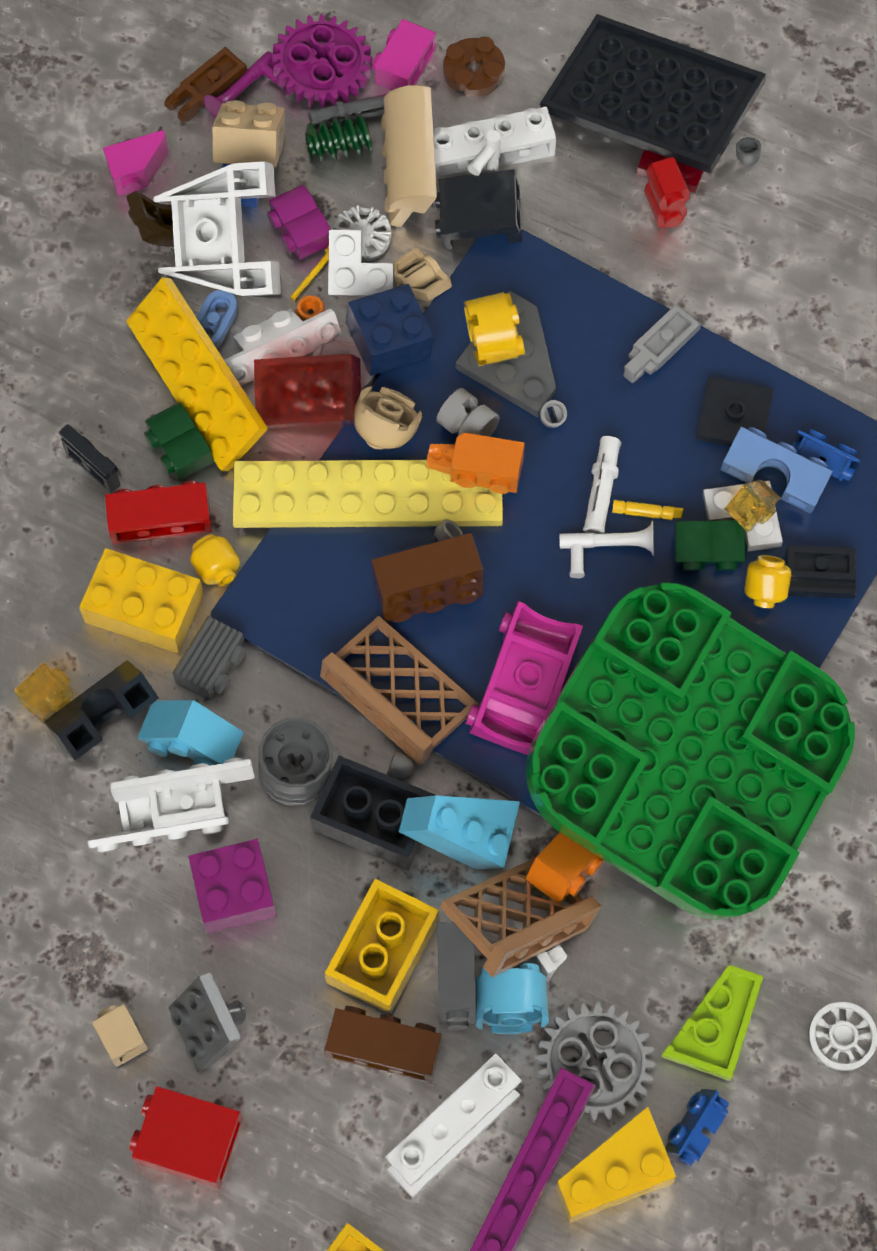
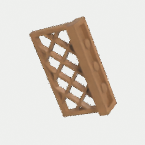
(374, 702)
(537, 933)

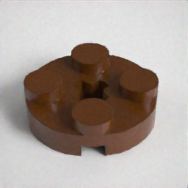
(471, 51)

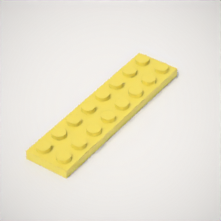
(356, 495)

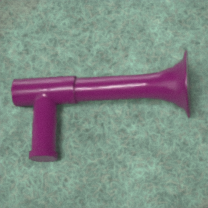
(261, 67)

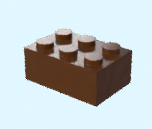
(428, 578)

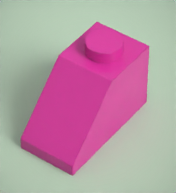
(135, 161)

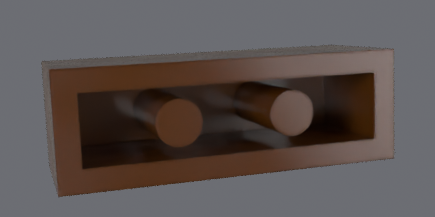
(383, 1044)

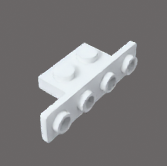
(281, 337)
(184, 794)
(139, 827)

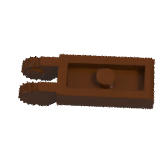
(208, 79)

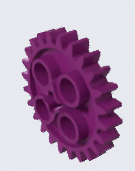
(321, 61)

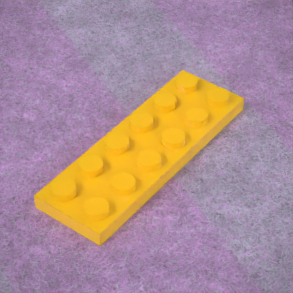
(196, 373)

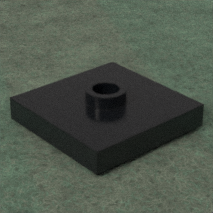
(732, 406)

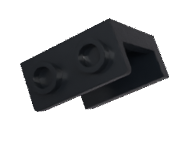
(479, 207)

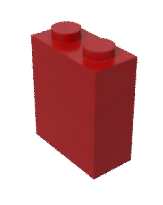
(186, 1136)

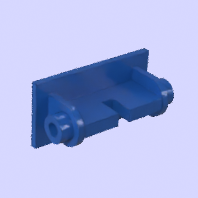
(837, 459)
(704, 1111)

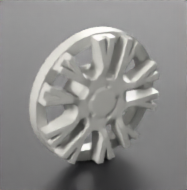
(368, 230)
(843, 1036)

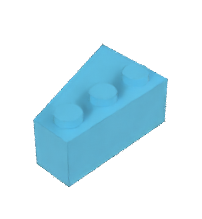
(462, 828)

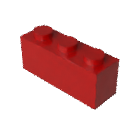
(158, 512)

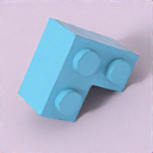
(189, 731)

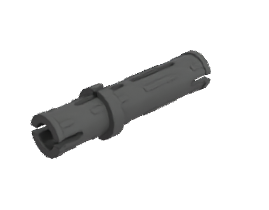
(366, 107)

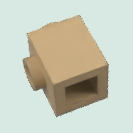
(119, 1034)

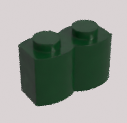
(178, 441)
(709, 544)

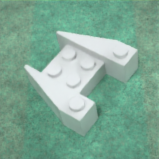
(211, 230)

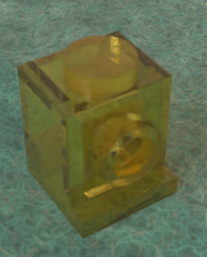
(753, 504)

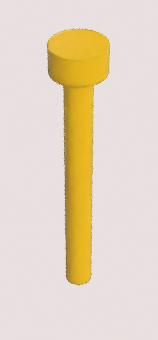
(311, 275)

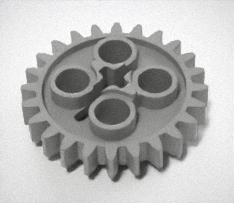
(625, 1048)

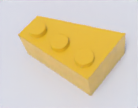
(618, 1170)

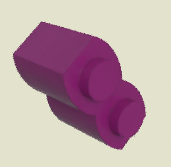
(299, 221)

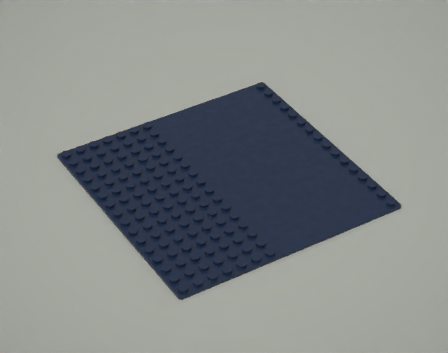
(315, 587)

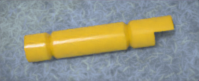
(647, 510)

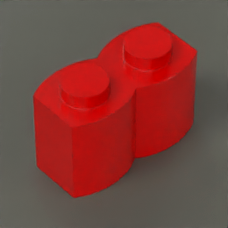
(666, 193)

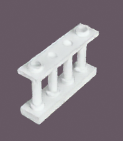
(453, 1126)

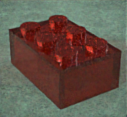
(307, 390)

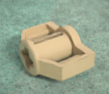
(421, 275)

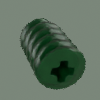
(337, 138)

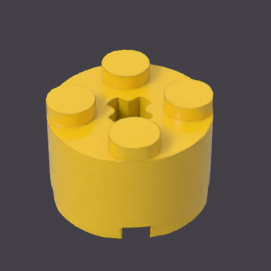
(493, 328)

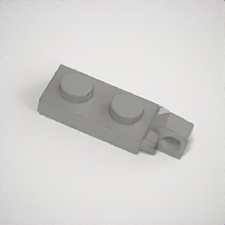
(660, 343)

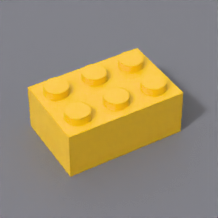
(141, 600)
(382, 946)

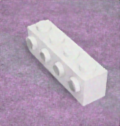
(522, 139)

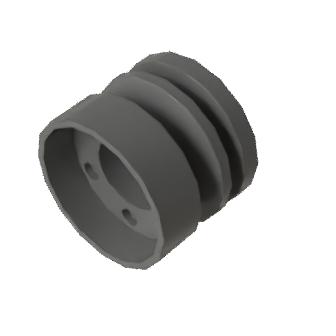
(297, 743)

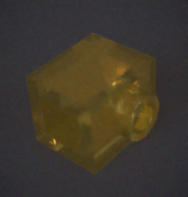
(44, 692)

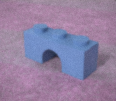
(804, 476)

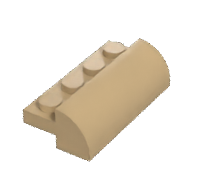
(408, 152)

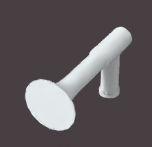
(488, 155)
(578, 541)

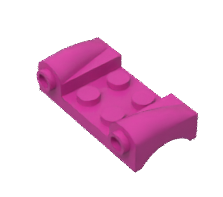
(524, 678)

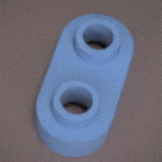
(214, 322)

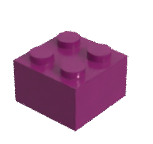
(232, 886)

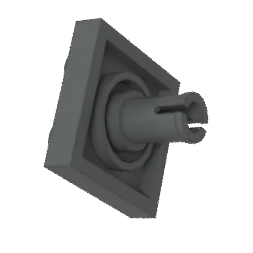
(206, 1021)

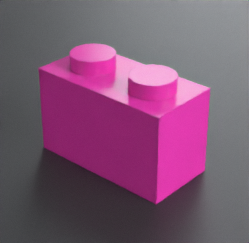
(405, 56)

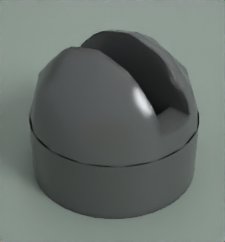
(748, 150)

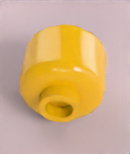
(214, 560)
(767, 581)

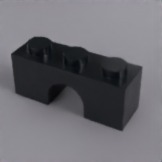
(118, 693)

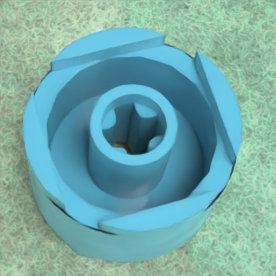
(512, 1000)

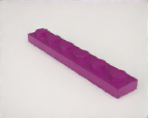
(534, 1163)

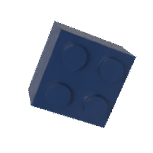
(389, 329)

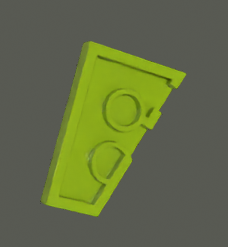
(718, 1026)

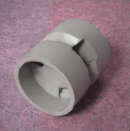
(463, 415)

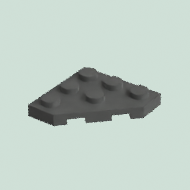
(521, 380)

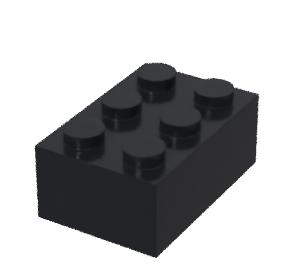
(366, 811)

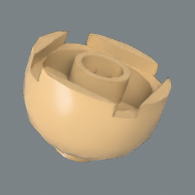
(385, 418)

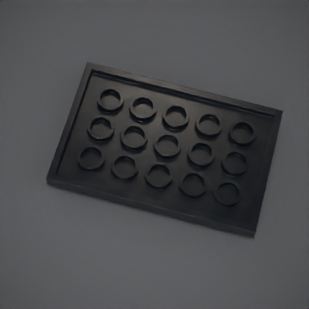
(653, 93)

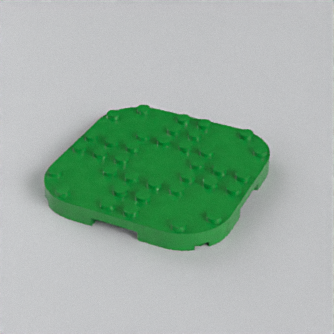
(690, 752)

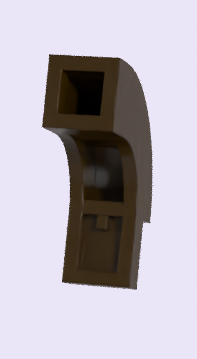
(152, 219)

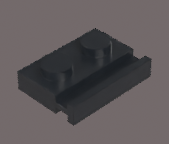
(90, 459)
(822, 571)

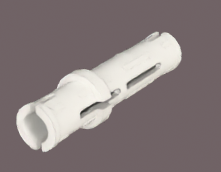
(604, 474)

